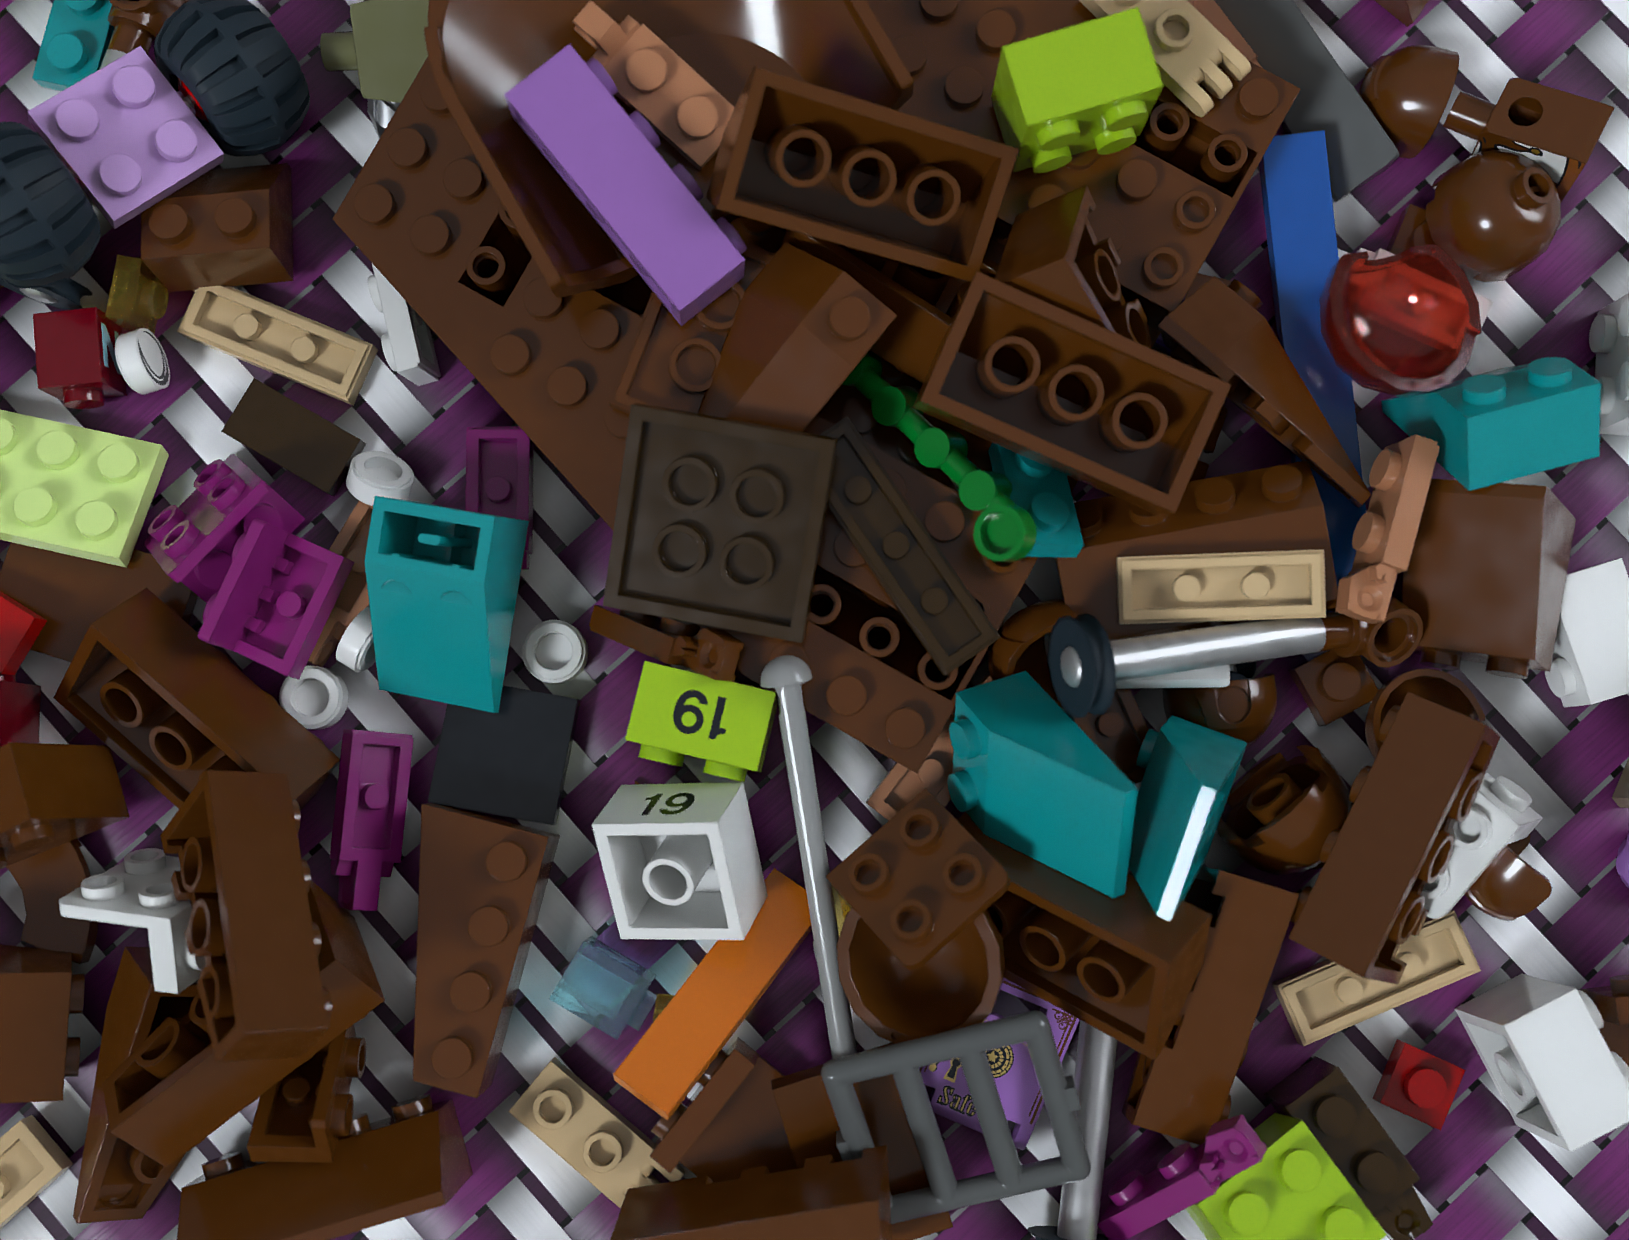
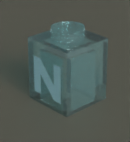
(606, 988)

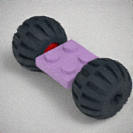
(142, 134)

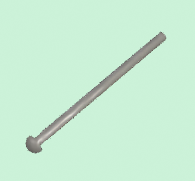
(786, 676)

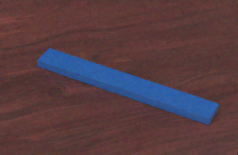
(1300, 259)

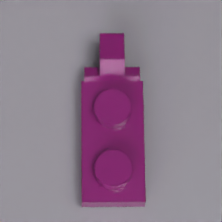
(501, 476)
(369, 813)
(1180, 1179)

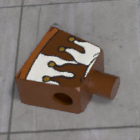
(1537, 123)

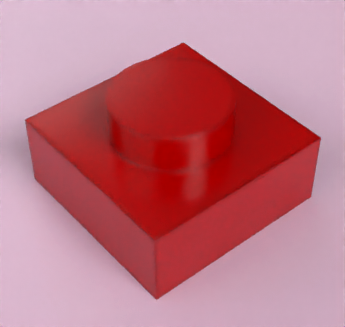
(1418, 1084)

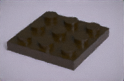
(719, 521)

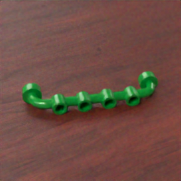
(1002, 528)

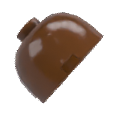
(1494, 213)
(1286, 812)

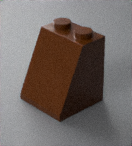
(1489, 576)
(34, 1017)

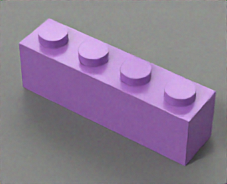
(627, 184)

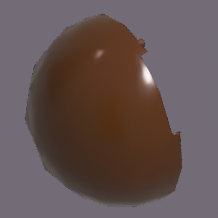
(943, 995)

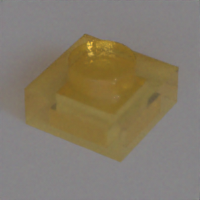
(136, 296)

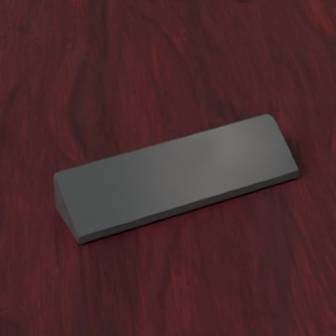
(1326, 99)

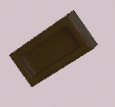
(293, 437)

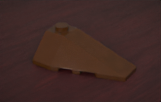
(1230, 340)
(793, 342)
(114, 1176)

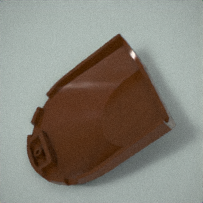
(492, 45)

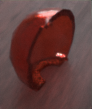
(1399, 320)

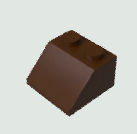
(222, 230)

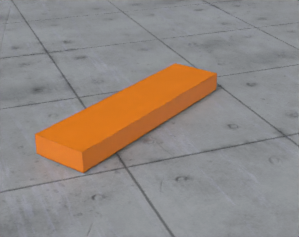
(715, 1001)

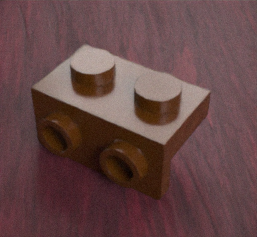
(309, 1106)

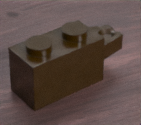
(1356, 1145)

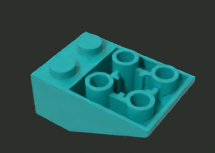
(442, 599)

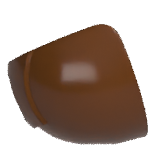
(1410, 93)
(1023, 644)
(1427, 683)
(1238, 710)
(1509, 885)

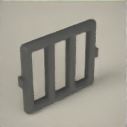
(970, 1047)

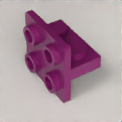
(199, 536)
(275, 598)

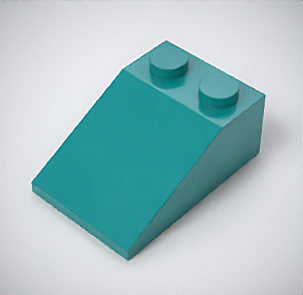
(1507, 421)
(1041, 782)
(1179, 807)

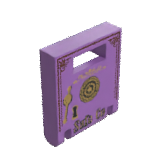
(1011, 1071)

